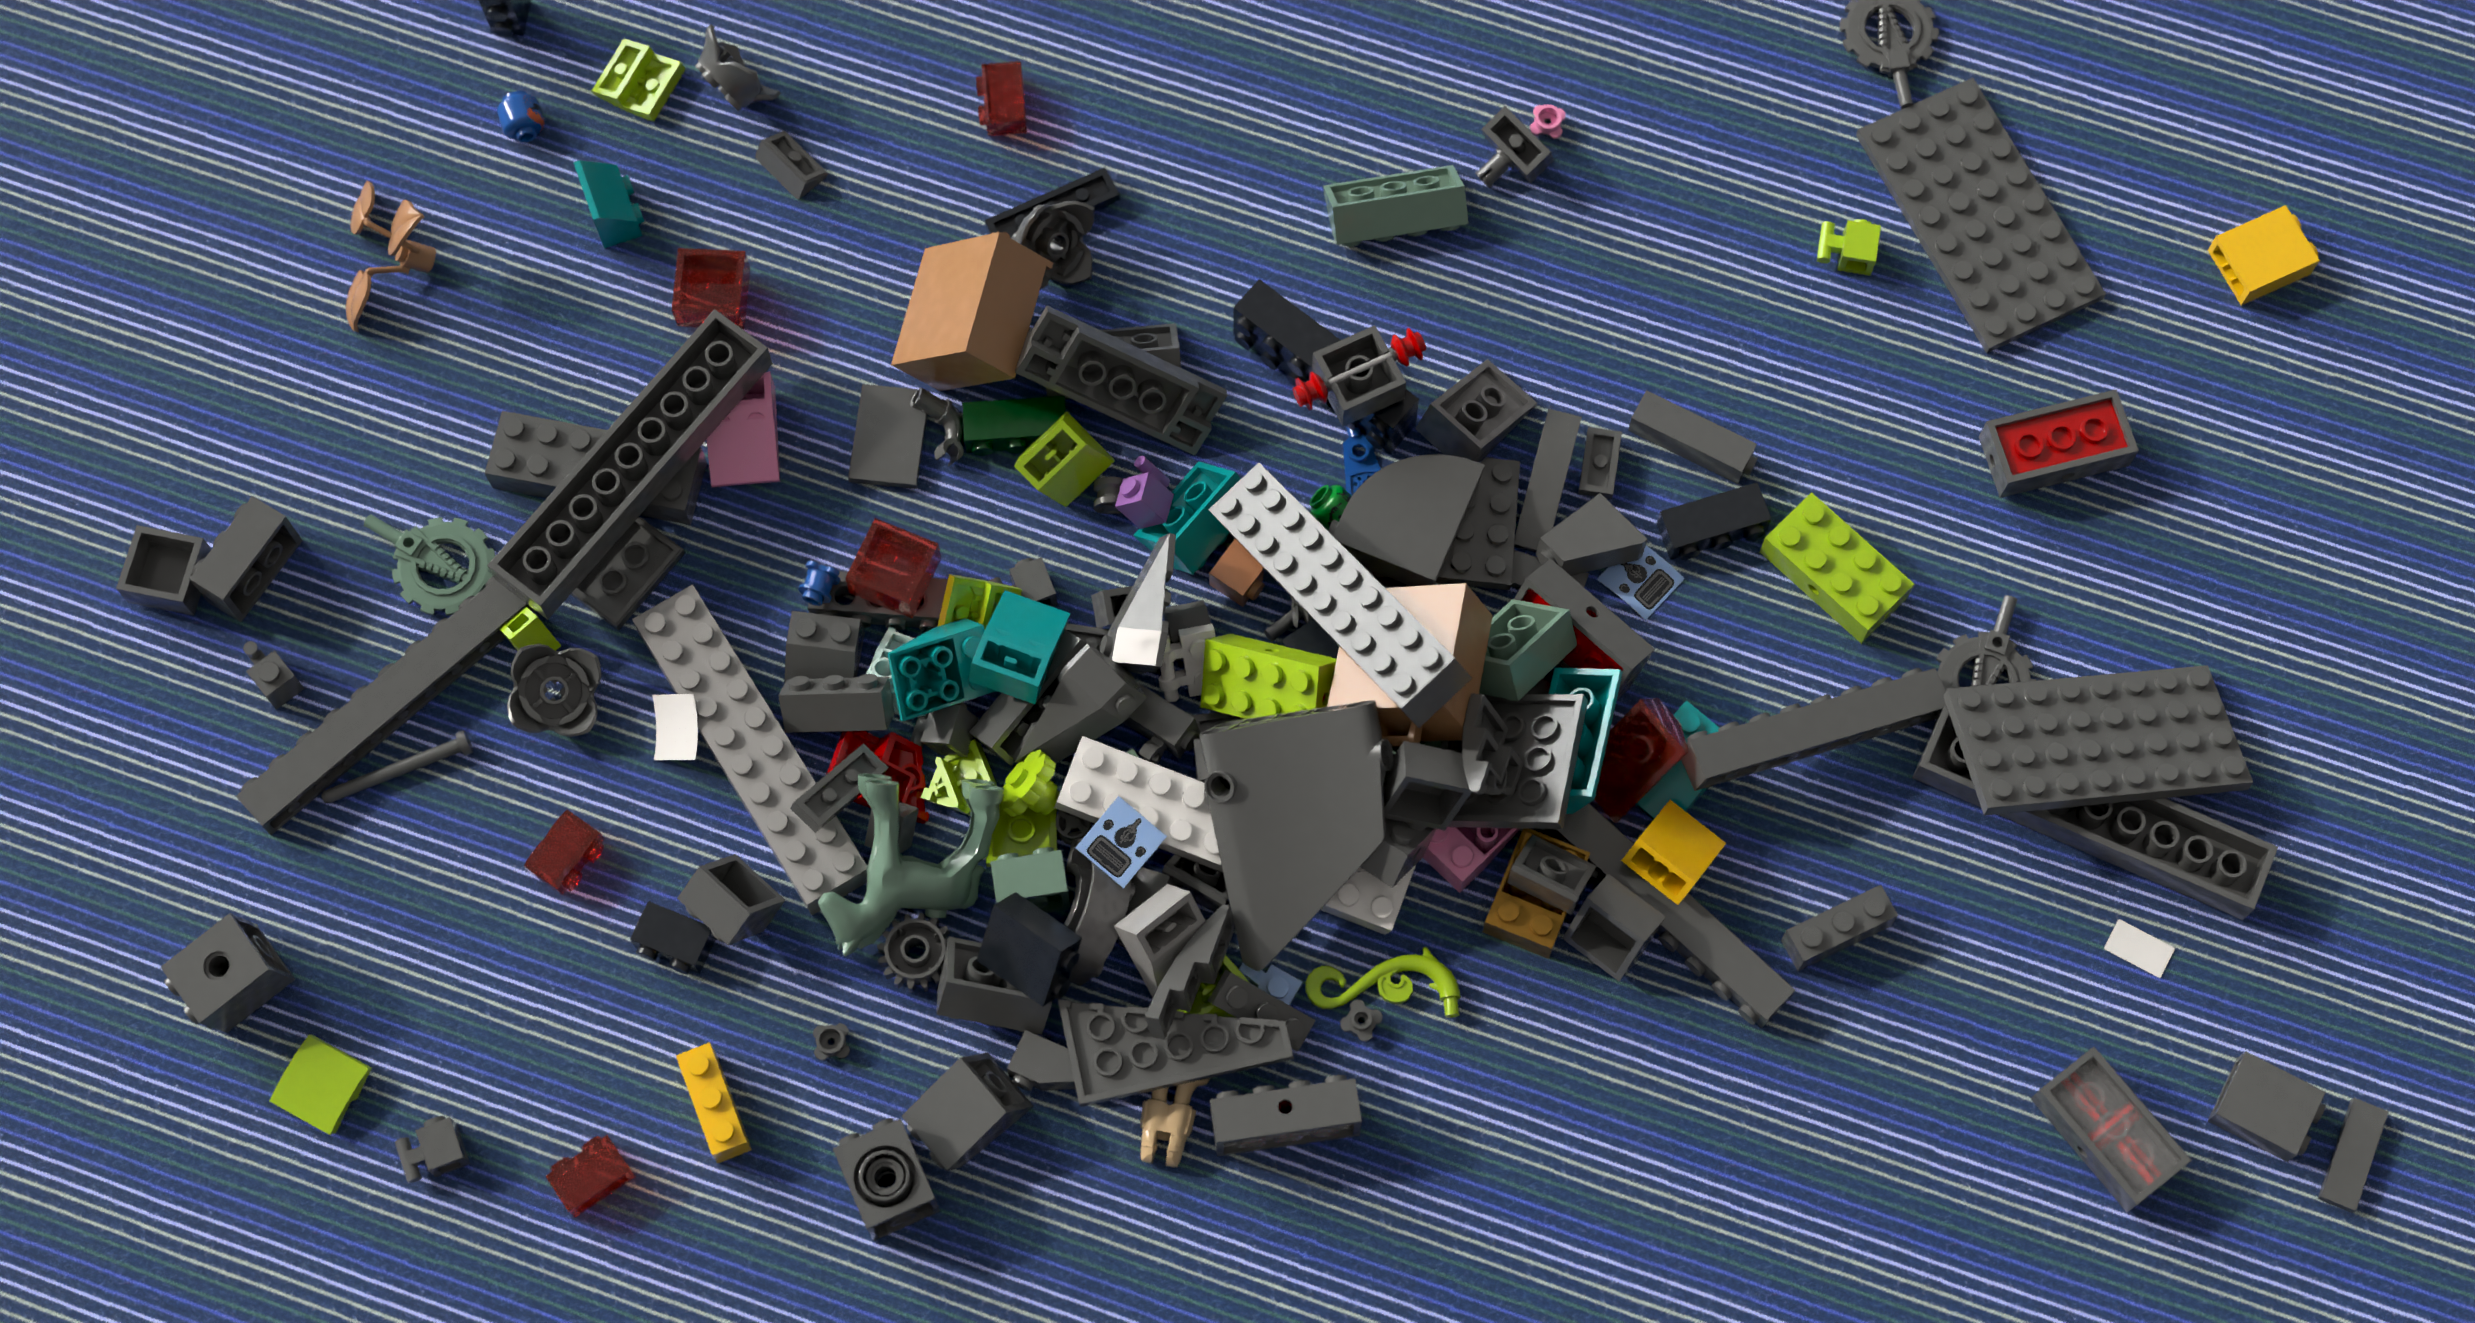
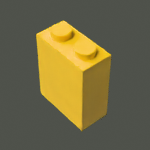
(2264, 254)
(1673, 852)

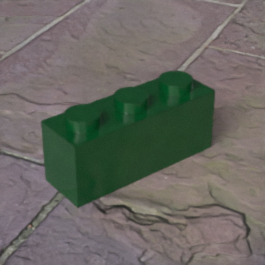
(1009, 423)

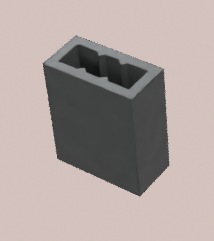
(2268, 1107)

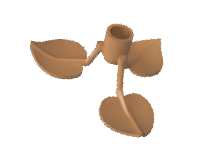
(407, 252)

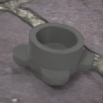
(1351, 1023)
(824, 1034)

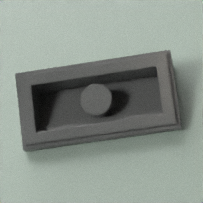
(790, 164)

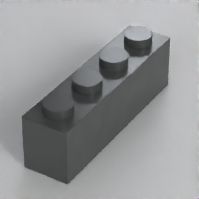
(1009, 718)

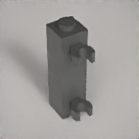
(1163, 726)

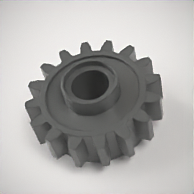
(903, 938)

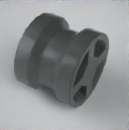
(1107, 494)
(1066, 822)

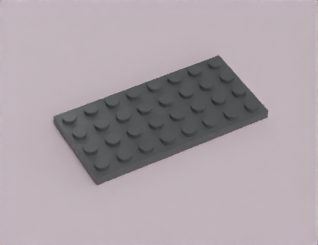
(1980, 215)
(2096, 739)

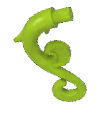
(1381, 974)

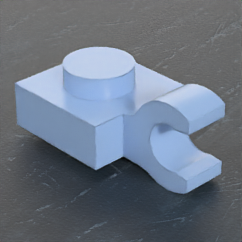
(1274, 982)

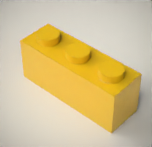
(713, 1103)

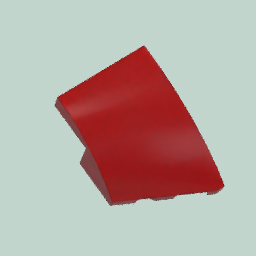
(901, 757)

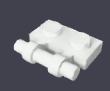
(1191, 649)

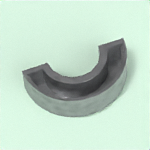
(1094, 912)

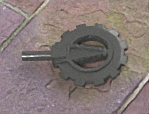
(1893, 52)
(1991, 654)

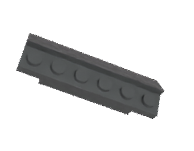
(1120, 380)

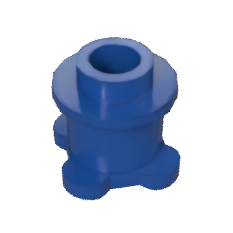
(818, 583)

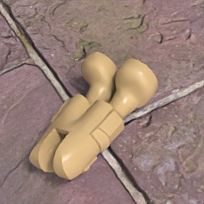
(1168, 1122)

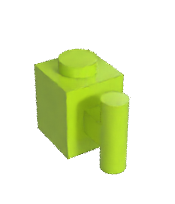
(1856, 246)

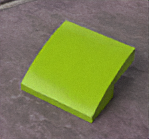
(638, 79)
(971, 599)
(320, 1084)

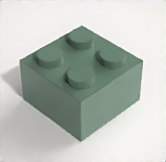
(1035, 877)

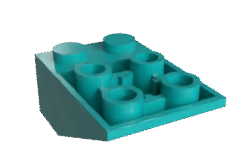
(1018, 647)
(936, 669)

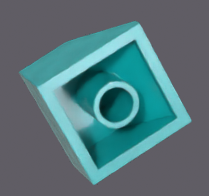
(609, 201)

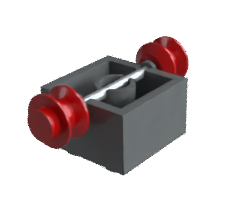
(1359, 374)

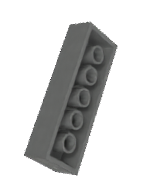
(538, 453)

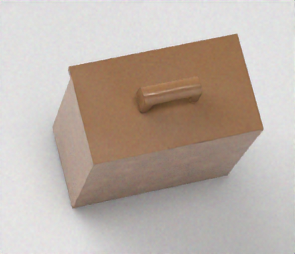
(970, 312)
(1461, 626)

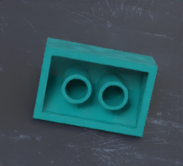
(1190, 519)

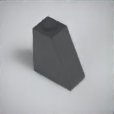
(1592, 539)

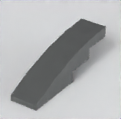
(1547, 478)
(1194, 965)

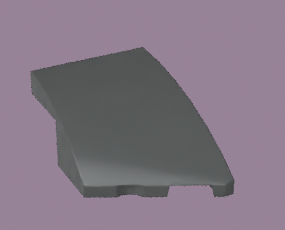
(1486, 762)

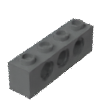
(924, 618)

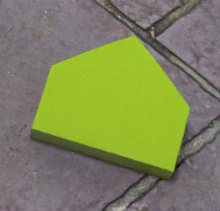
(946, 782)

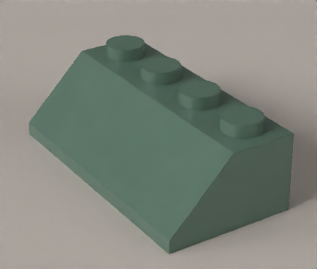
(1396, 205)

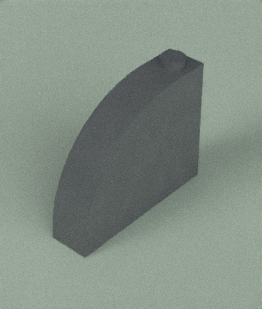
(1409, 516)

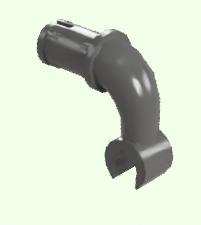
(944, 414)

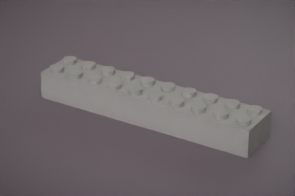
(749, 745)

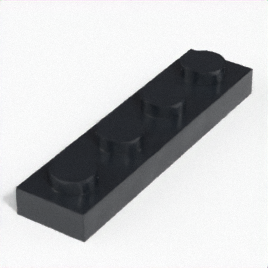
(1093, 189)

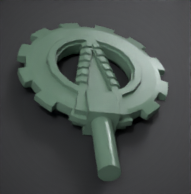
(421, 551)

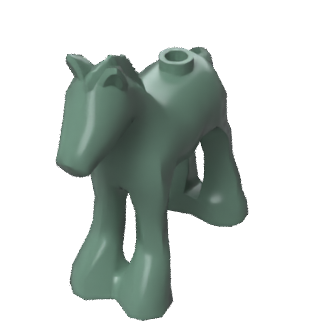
(906, 880)

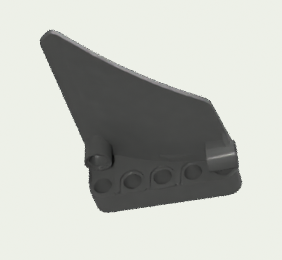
(1295, 816)

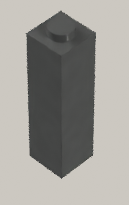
(1693, 437)

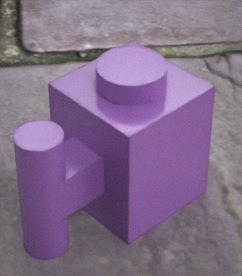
(1145, 495)

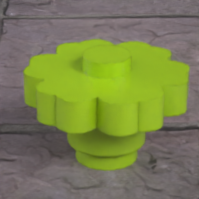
(1030, 786)

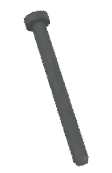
(461, 744)

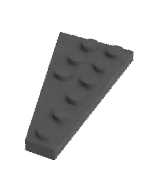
(1118, 1057)

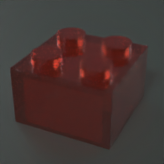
(709, 282)
(893, 568)

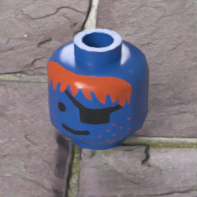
(520, 116)

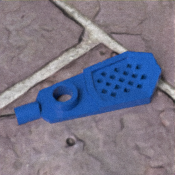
(1356, 466)

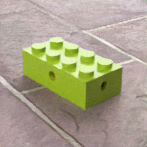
(1836, 567)
(1262, 678)

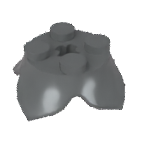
(723, 66)
(1057, 236)
(577, 673)

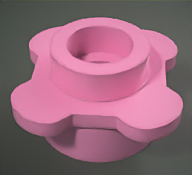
(1551, 113)

